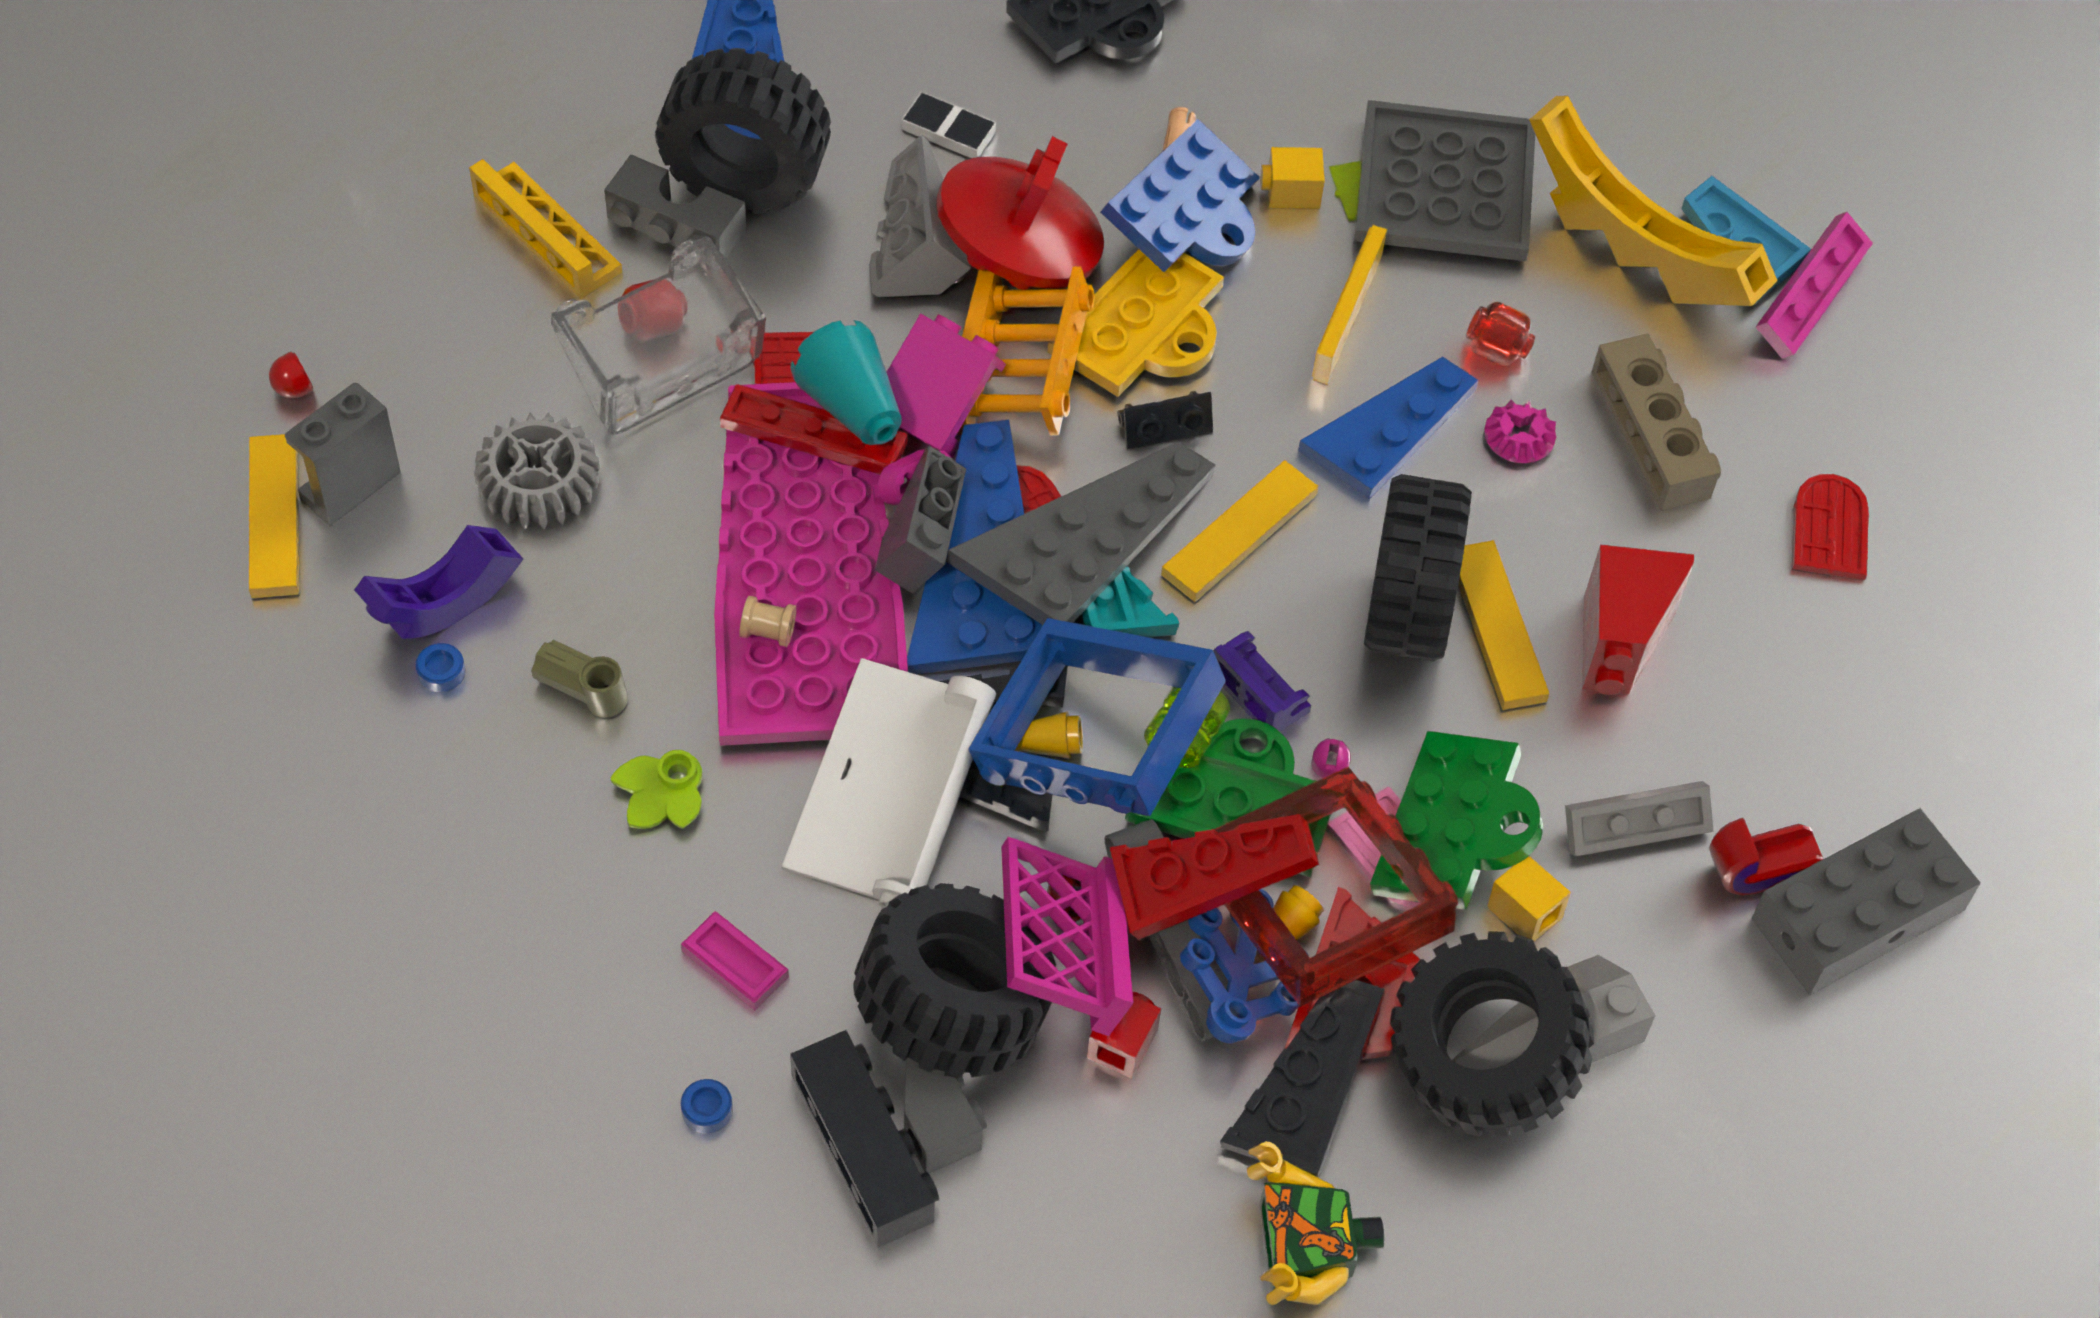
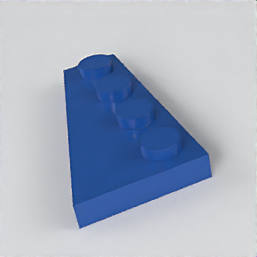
(1387, 430)

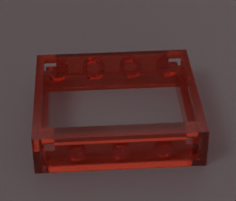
(1374, 948)

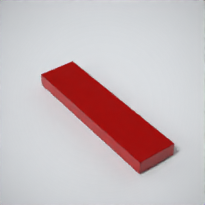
(805, 429)

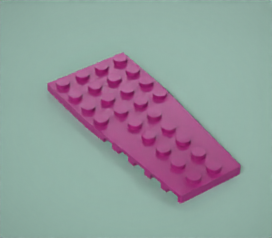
(809, 539)

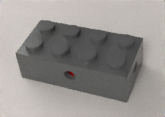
(1865, 901)

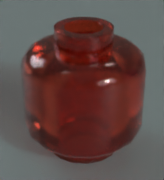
(1500, 334)

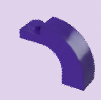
(447, 590)

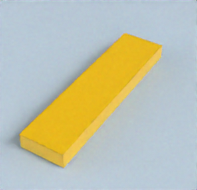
(1349, 304)
(273, 517)
(1239, 531)
(1500, 628)

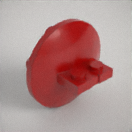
(1020, 219)

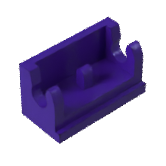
(1258, 686)

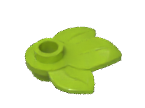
(657, 794)

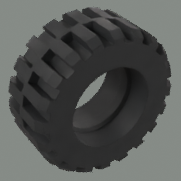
(755, 96)
(1418, 567)
(1482, 973)
(929, 1017)

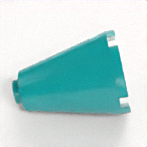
(849, 380)

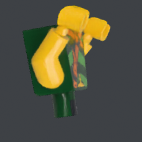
(1307, 1231)

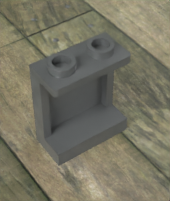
(345, 452)

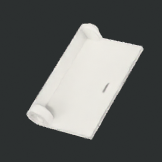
(886, 813)

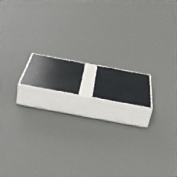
(948, 125)

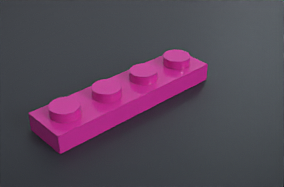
(1814, 285)

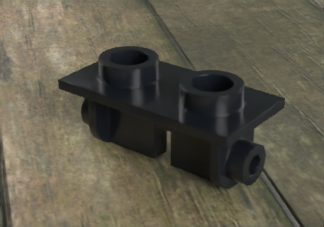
(1167, 419)

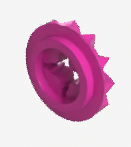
(1521, 446)

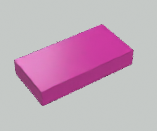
(735, 960)

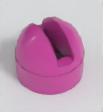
(1321, 753)

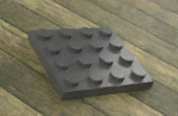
(1447, 180)

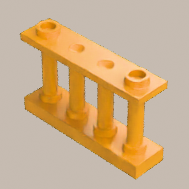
(984, 318)

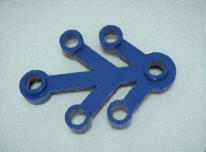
(1229, 1014)

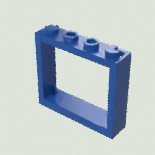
(1112, 653)

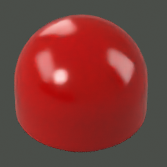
(289, 377)

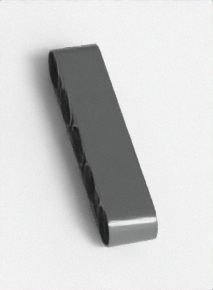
(1172, 940)

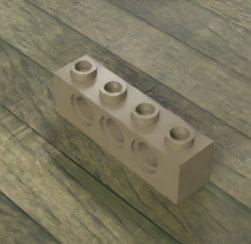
(1656, 422)

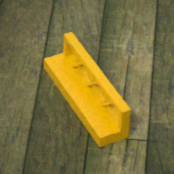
(542, 236)

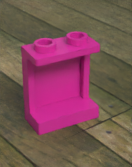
(939, 380)

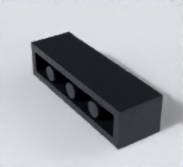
(863, 1137)

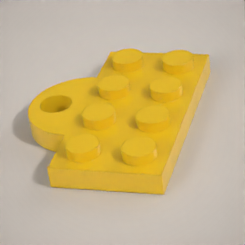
(1143, 320)

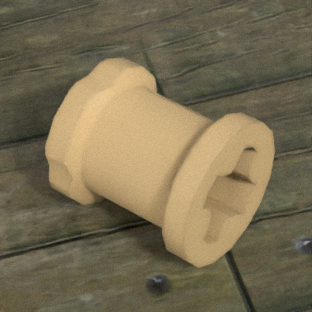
(767, 621)

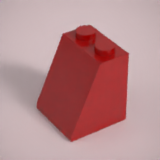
(1627, 613)

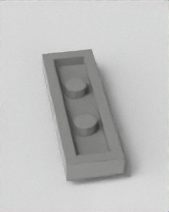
(1639, 818)

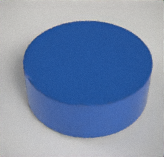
(440, 667)
(706, 1106)

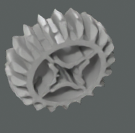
(534, 485)

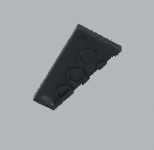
(1310, 1080)

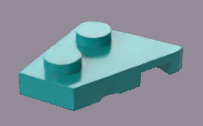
(1129, 609)

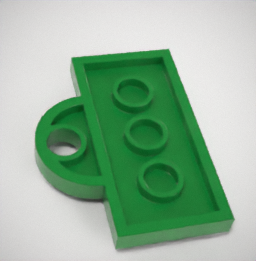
(1231, 783)
(1458, 813)

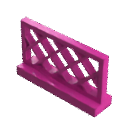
(1100, 937)

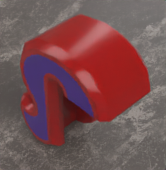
(1763, 860)

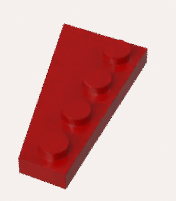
(1193, 875)

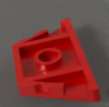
(1344, 922)

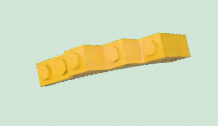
(1597, 196)

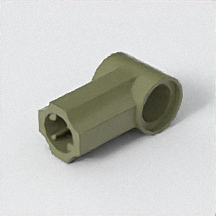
(581, 676)

